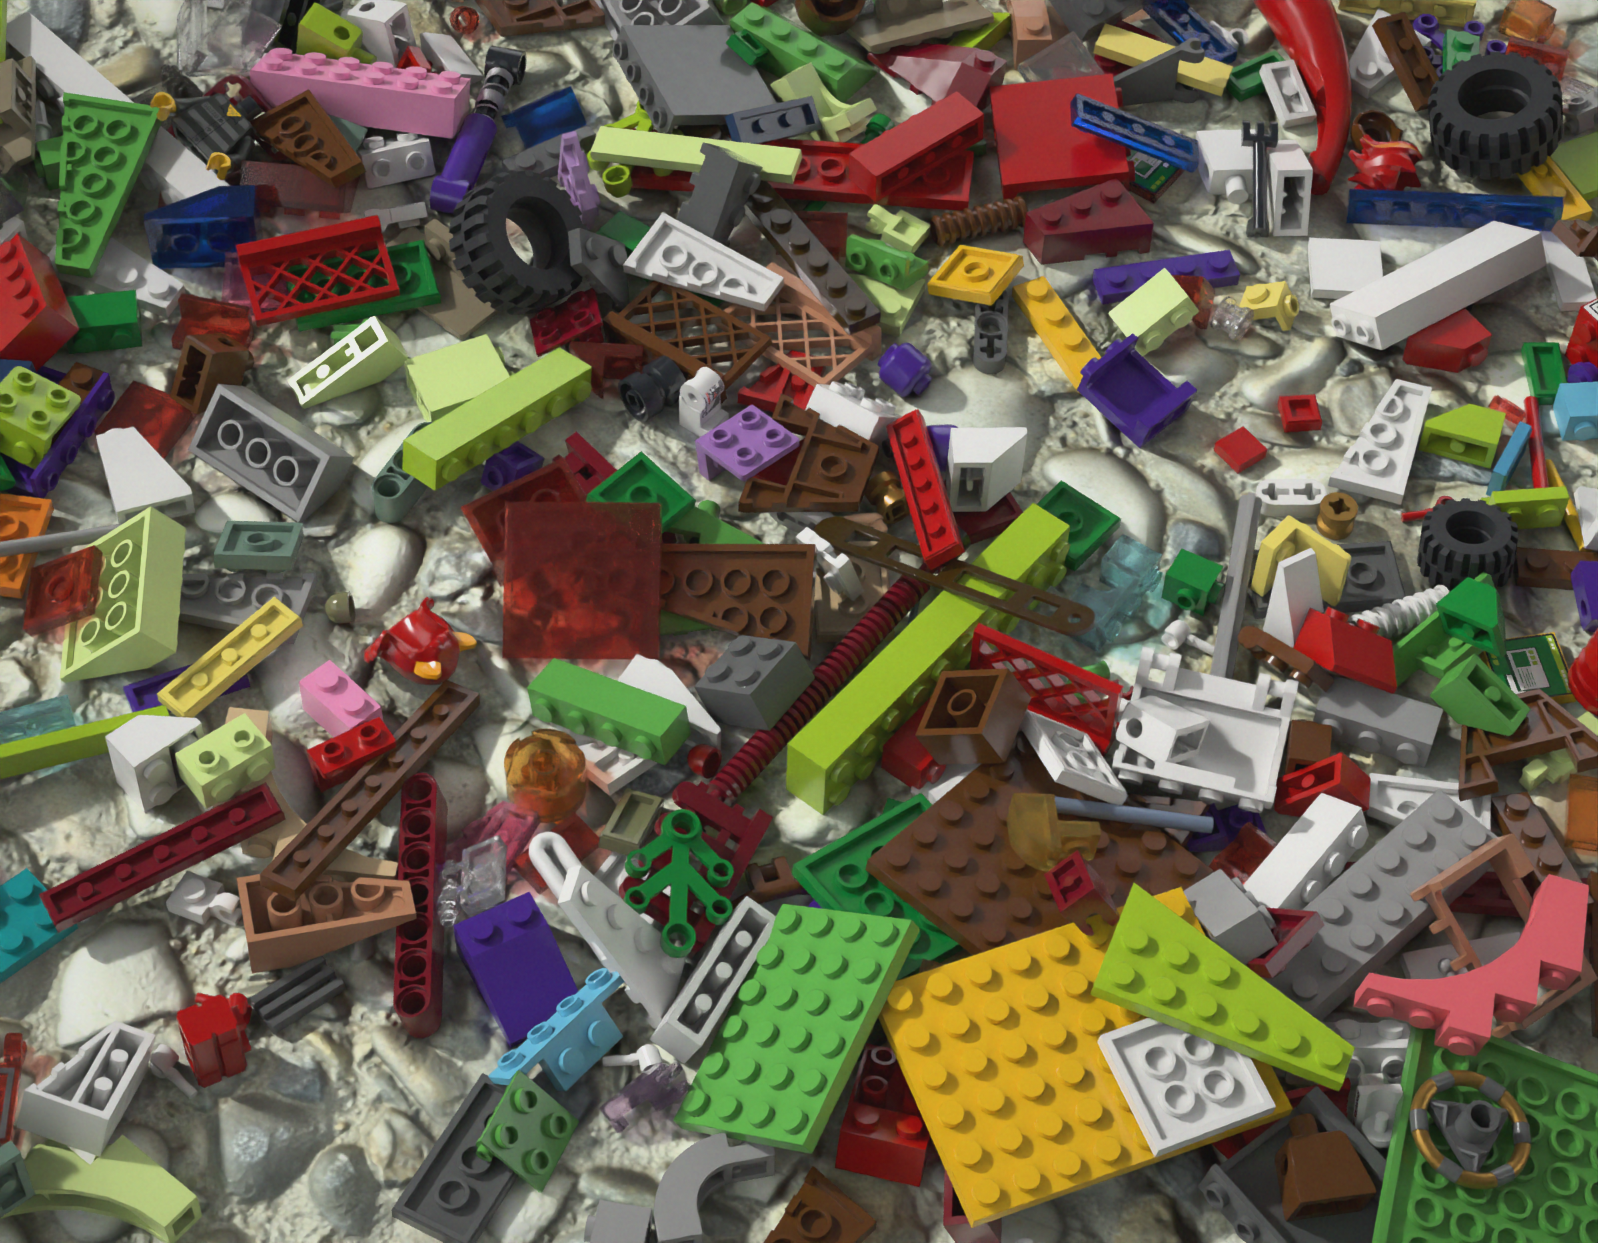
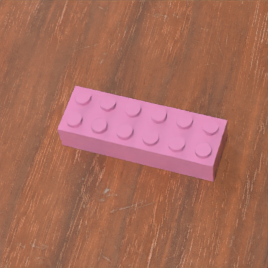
(367, 93)

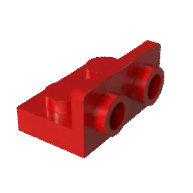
(347, 753)

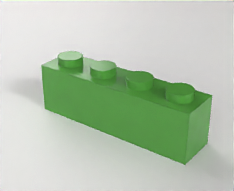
(609, 711)

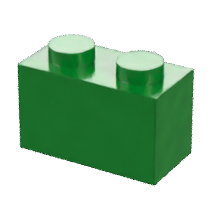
(105, 322)

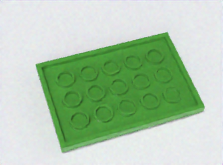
(797, 1027)

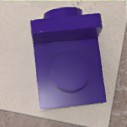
(510, 465)

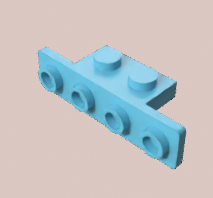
(570, 1039)

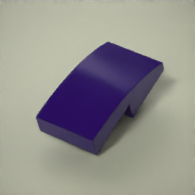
(1226, 826)

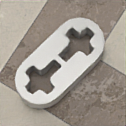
(1290, 497)

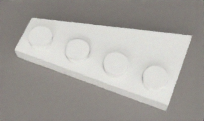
(1386, 445)

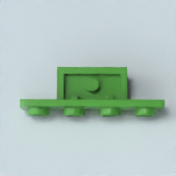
(1431, 648)

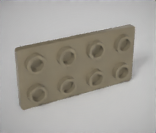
(915, 20)
(18, 108)
(459, 308)

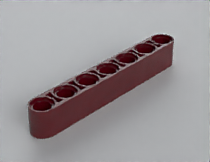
(421, 845)

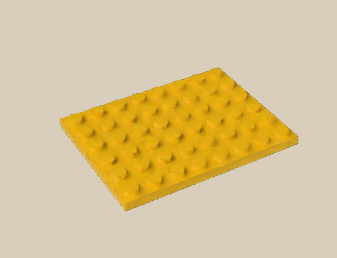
(1015, 1072)

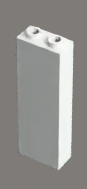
(1438, 285)

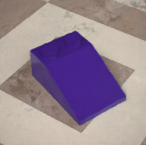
(515, 965)

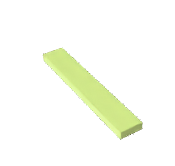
(684, 154)

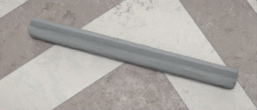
(1236, 586)

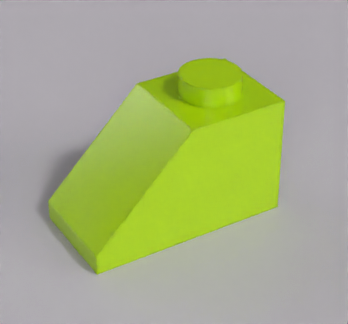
(1464, 434)

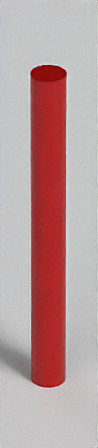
(1535, 443)

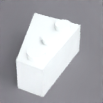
(91, 1091)

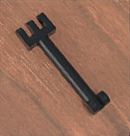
(1259, 141)

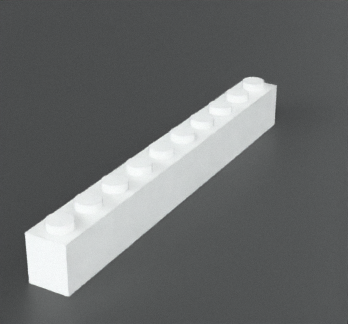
(60, 69)

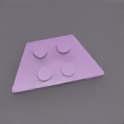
(574, 176)

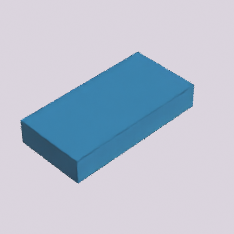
(1510, 458)

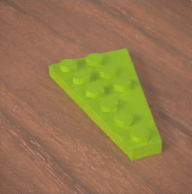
(1191, 983)

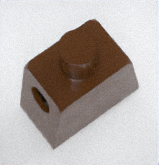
(205, 364)
(1320, 1173)

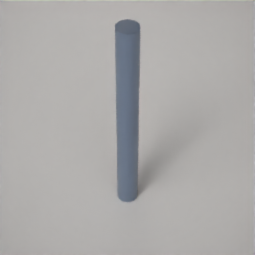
(1134, 815)

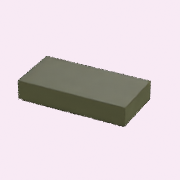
(631, 822)

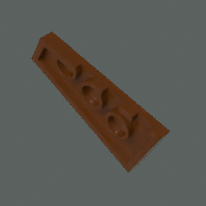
(310, 138)
(822, 1215)

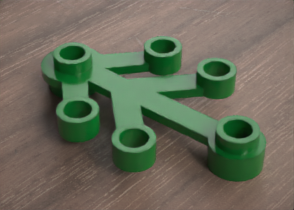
(680, 877)

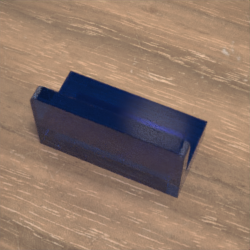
(546, 117)

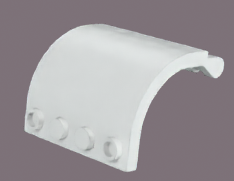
(1241, 742)

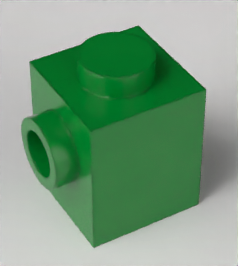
(1193, 582)

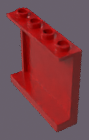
(1040, 146)

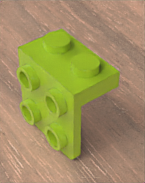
(32, 414)

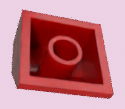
(1348, 648)

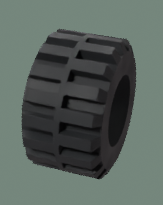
(1465, 541)

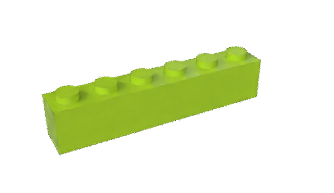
(496, 418)

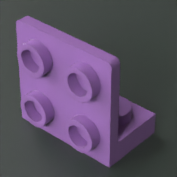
(743, 445)

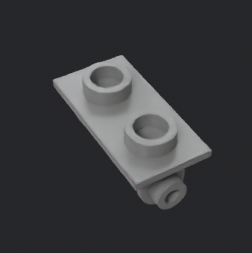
(1580, 113)

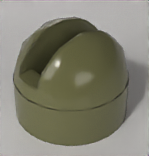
(341, 608)

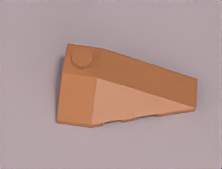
(1033, 27)
(321, 919)

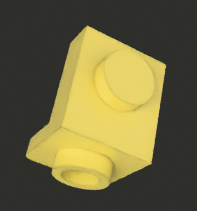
(1272, 301)

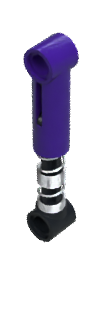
(501, 71)

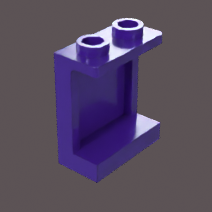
(1133, 392)

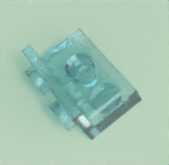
(36, 719)

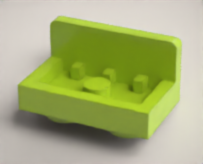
(1532, 506)

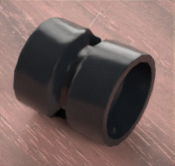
(649, 392)

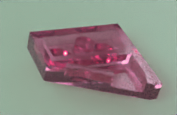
(508, 821)

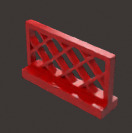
(311, 249)
(1058, 702)

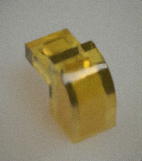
(1041, 838)

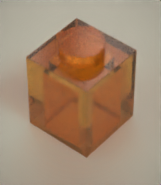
(1528, 19)

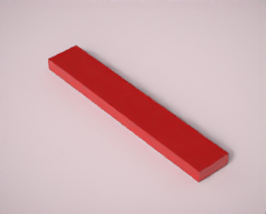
(924, 489)

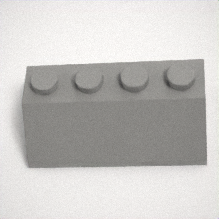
(269, 452)

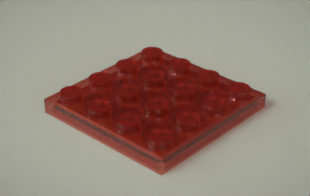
(582, 580)

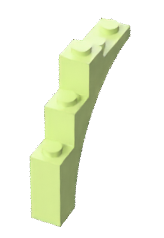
(116, 1184)

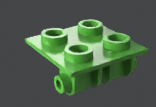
(527, 1131)

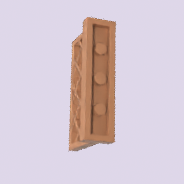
(799, 300)

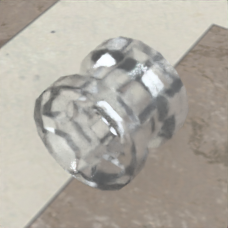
(1232, 318)

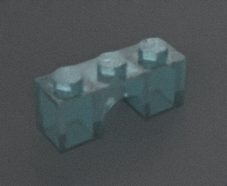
(1130, 572)

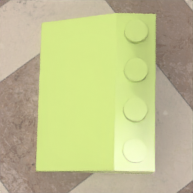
(135, 601)

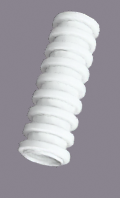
(1403, 614)

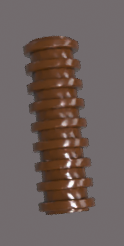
(978, 221)

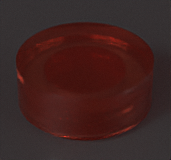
(1513, 412)

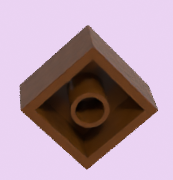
(973, 716)

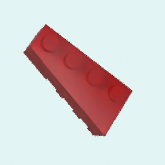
(32, 305)

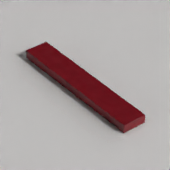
(162, 857)

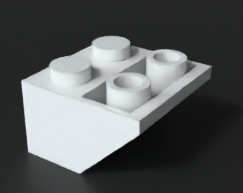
(850, 408)
(983, 466)
(146, 759)

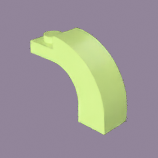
(837, 119)

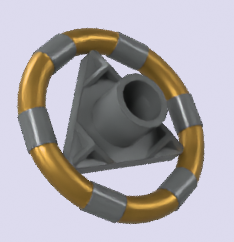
(1469, 1129)

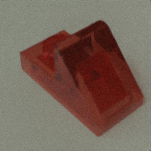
(608, 361)

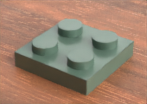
(258, 546)

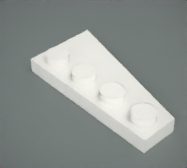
(697, 263)
(125, 271)
(624, 940)

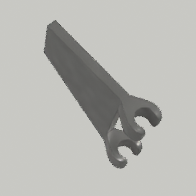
(1157, 77)

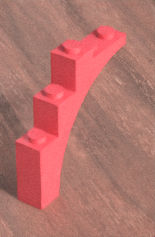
(1506, 988)

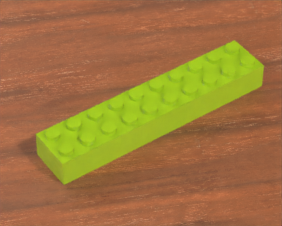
(853, 727)

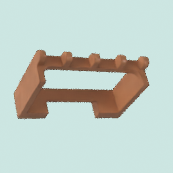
(1510, 865)

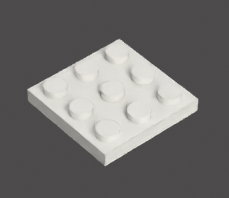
(1182, 1084)

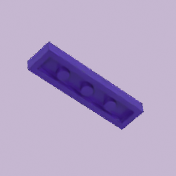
(1119, 282)

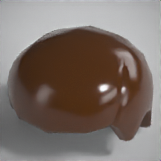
(1376, 125)

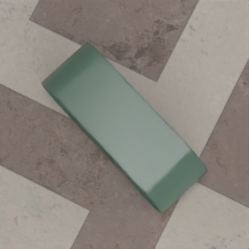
(394, 489)

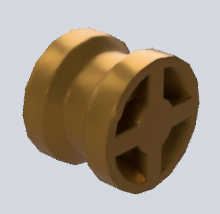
(1340, 524)

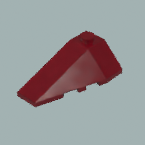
(943, 70)

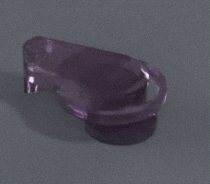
(653, 1085)

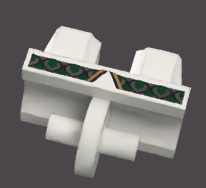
(1376, 1109)

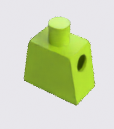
(331, 35)

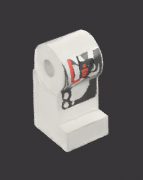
(701, 403)

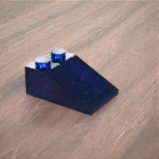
(203, 227)

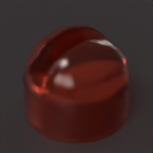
(469, 17)

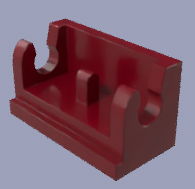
(1080, 892)

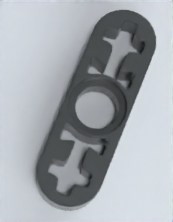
(997, 340)

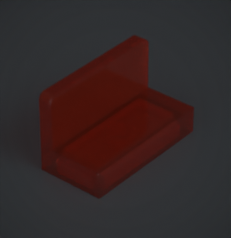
(212, 316)

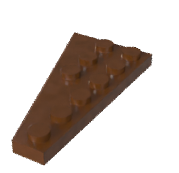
(743, 588)

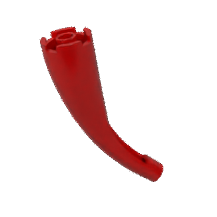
(1315, 42)

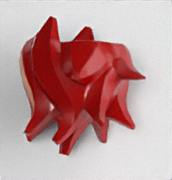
(1385, 165)

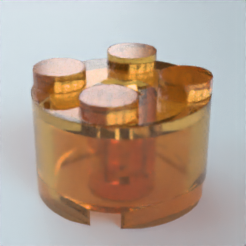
(546, 774)

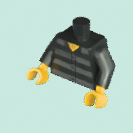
(212, 128)

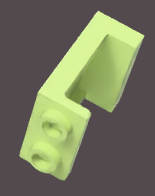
(454, 375)

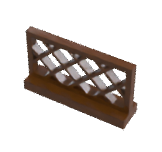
(622, 331)

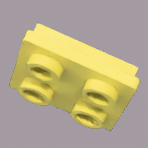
(1295, 537)

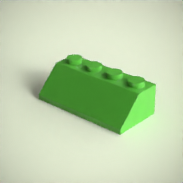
(795, 46)

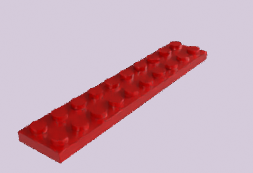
(825, 177)

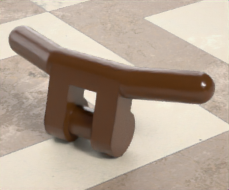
(763, 892)

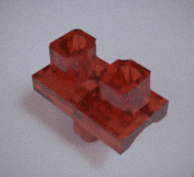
(1552, 57)

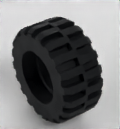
(1503, 144)
(485, 251)

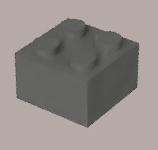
(754, 682)

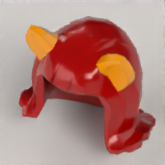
(421, 646)

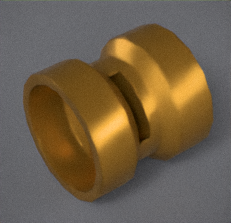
(886, 493)

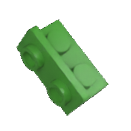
(884, 262)

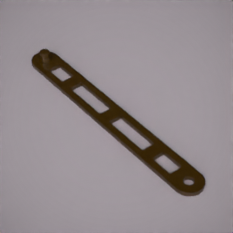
(840, 531)

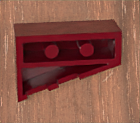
(1088, 223)

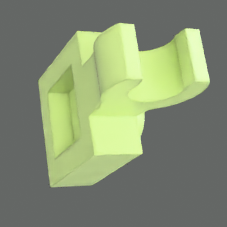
(899, 231)

